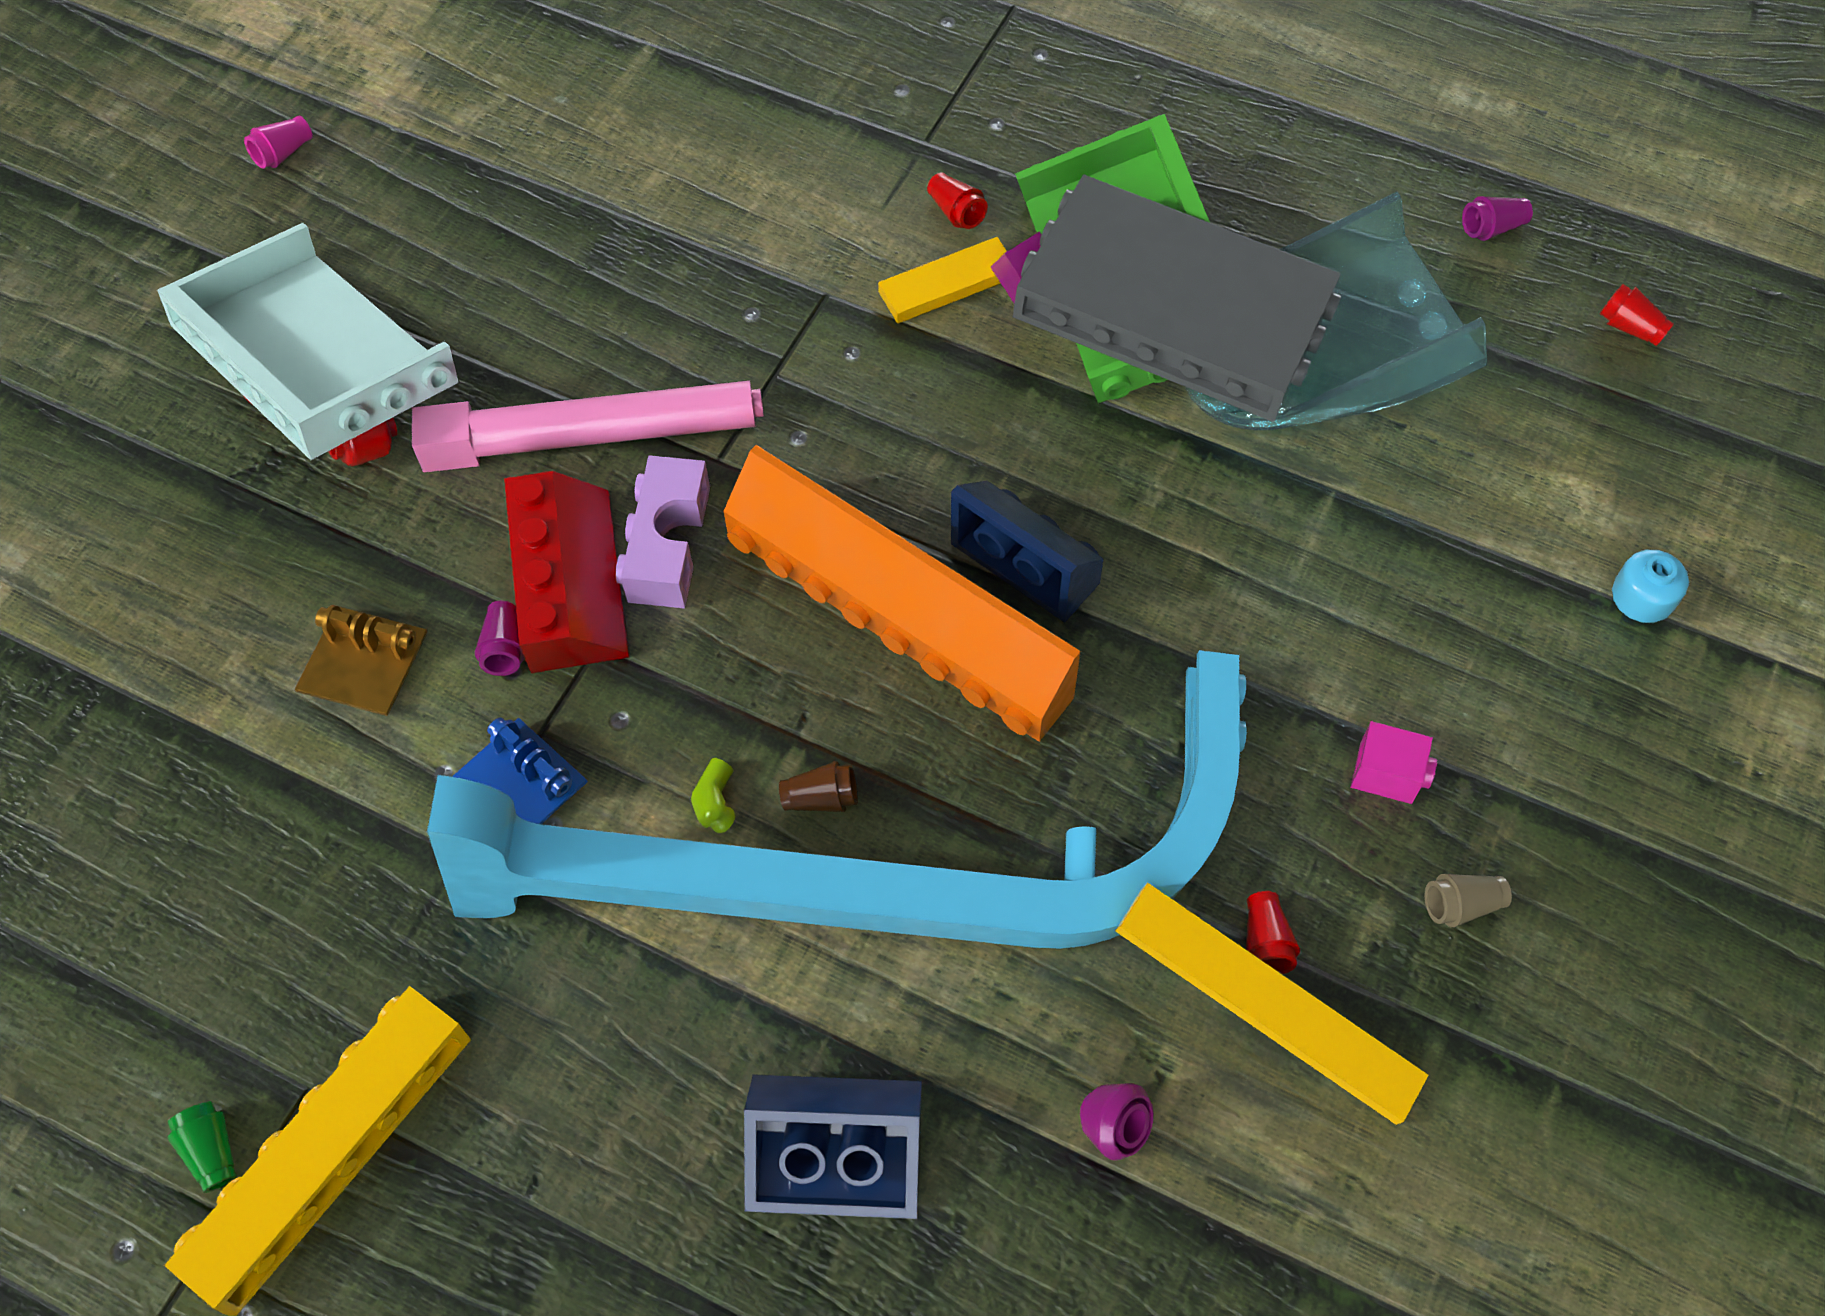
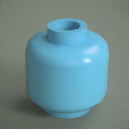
(1650, 586)

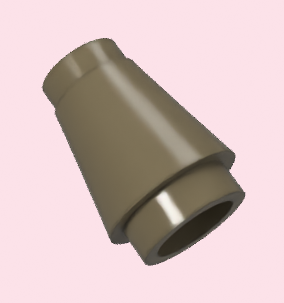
(1463, 898)

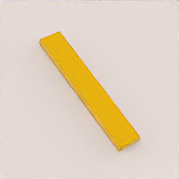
(1272, 1004)

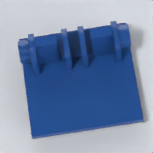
(524, 770)

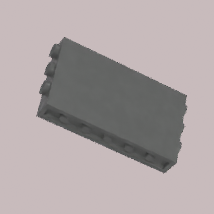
(1177, 296)

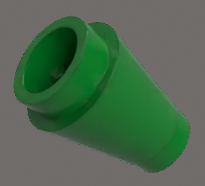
(203, 1145)

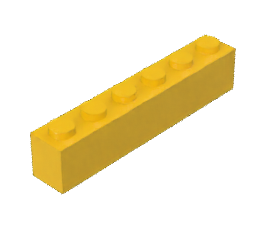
(317, 1153)

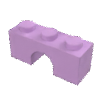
(668, 496)

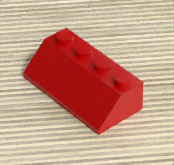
(564, 572)

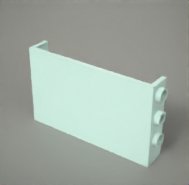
(303, 342)

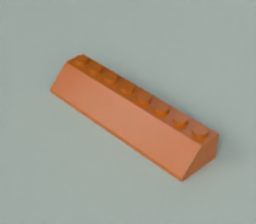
(902, 595)

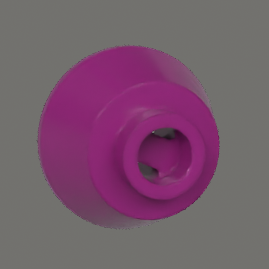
(1117, 1119)

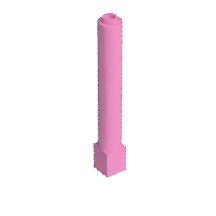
(457, 436)

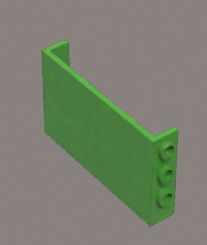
(1133, 159)

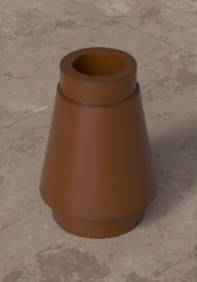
(820, 789)

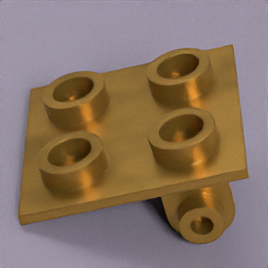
(360, 659)

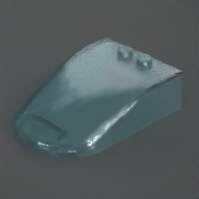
(1388, 335)

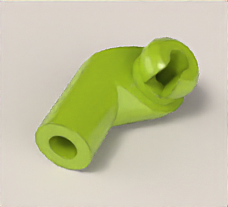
(708, 797)

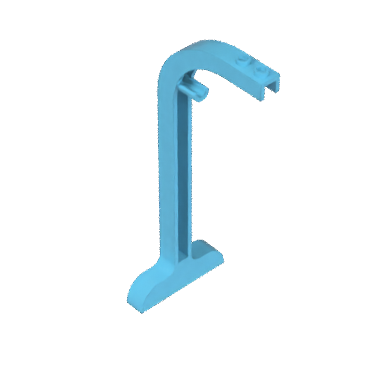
(496, 856)

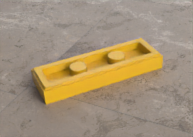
(942, 280)

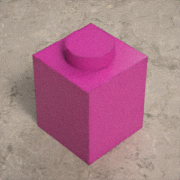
(1393, 763)

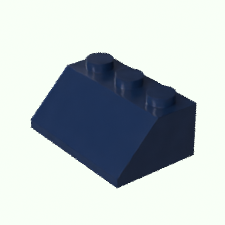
(1023, 548)
(832, 1146)

